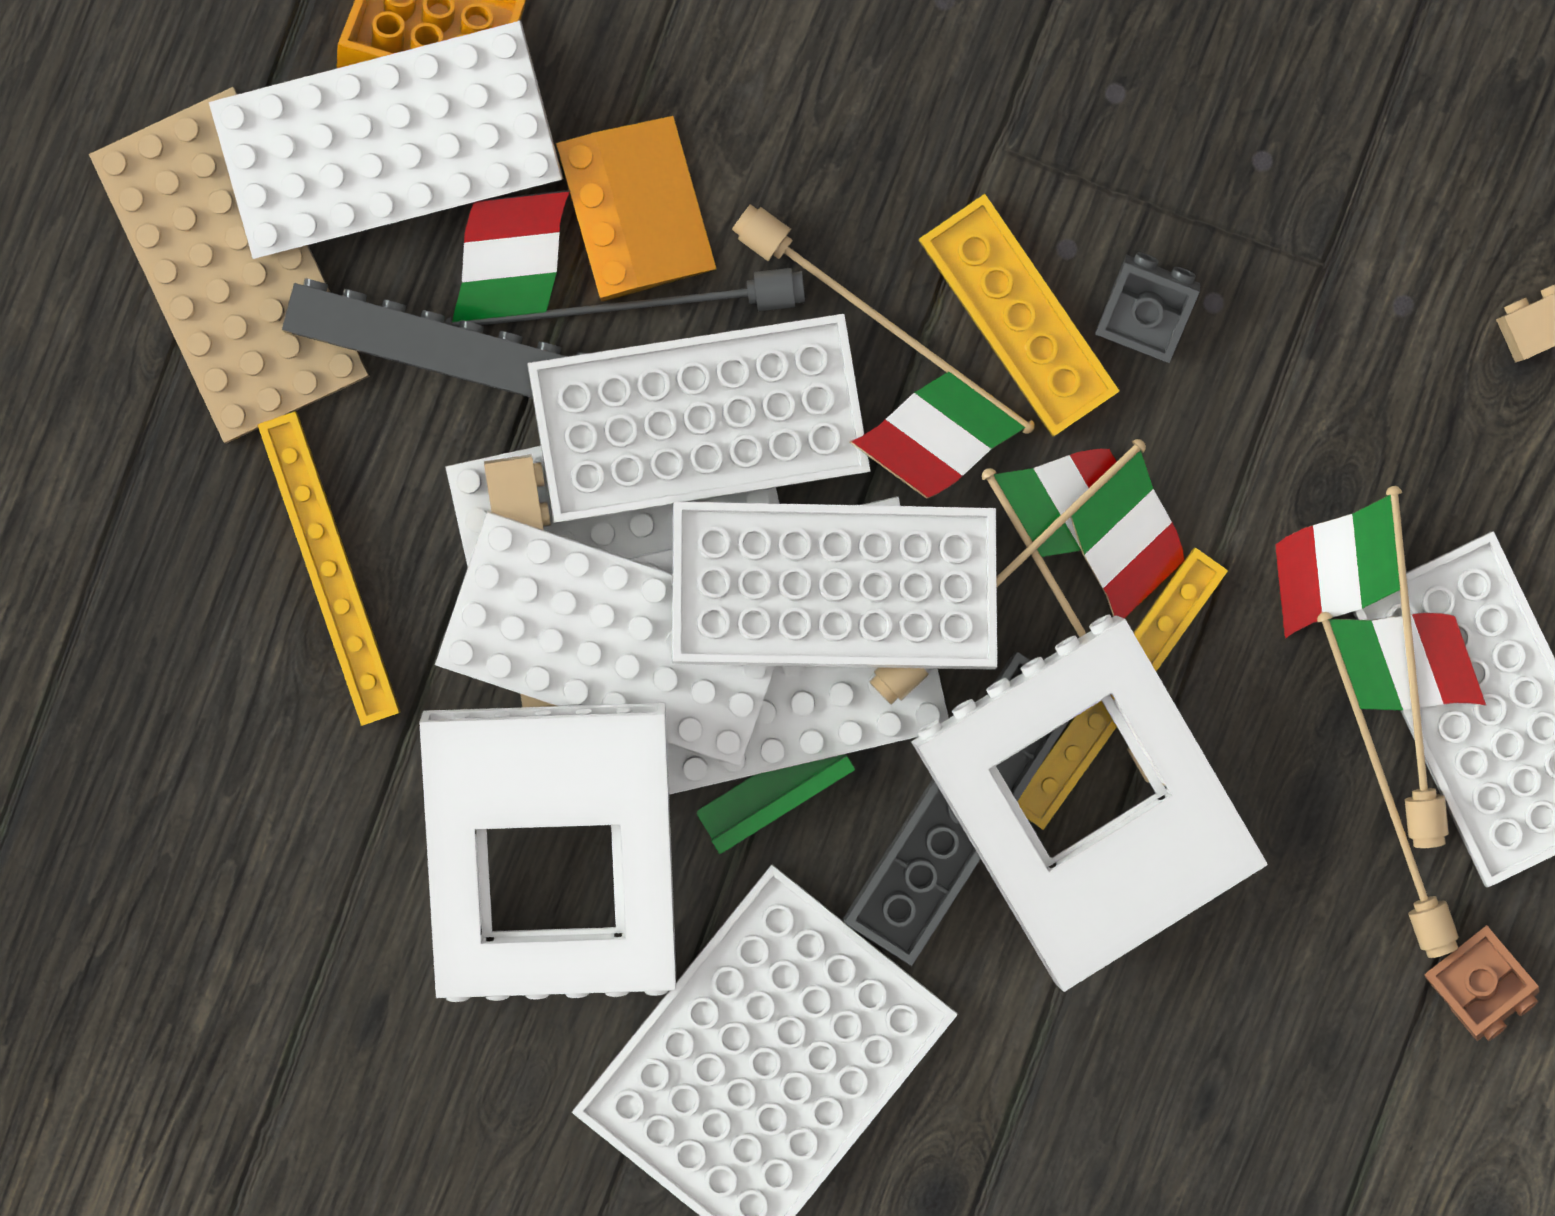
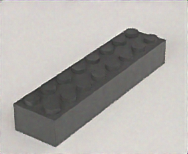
(932, 858)

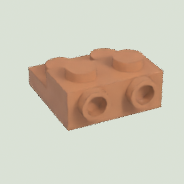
(1483, 985)

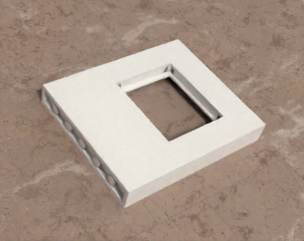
(548, 772)
(1132, 871)

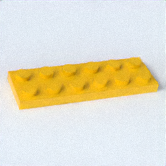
(1018, 315)

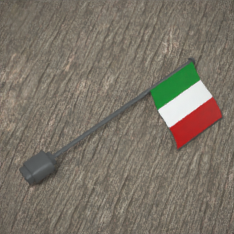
(514, 263)

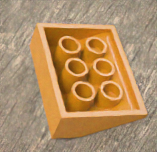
(395, 26)
(636, 207)

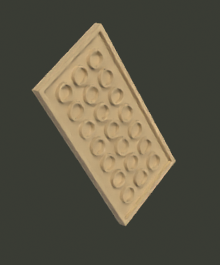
(216, 298)

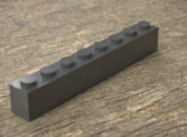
(413, 339)

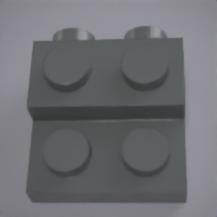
(1149, 306)

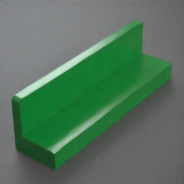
(766, 798)

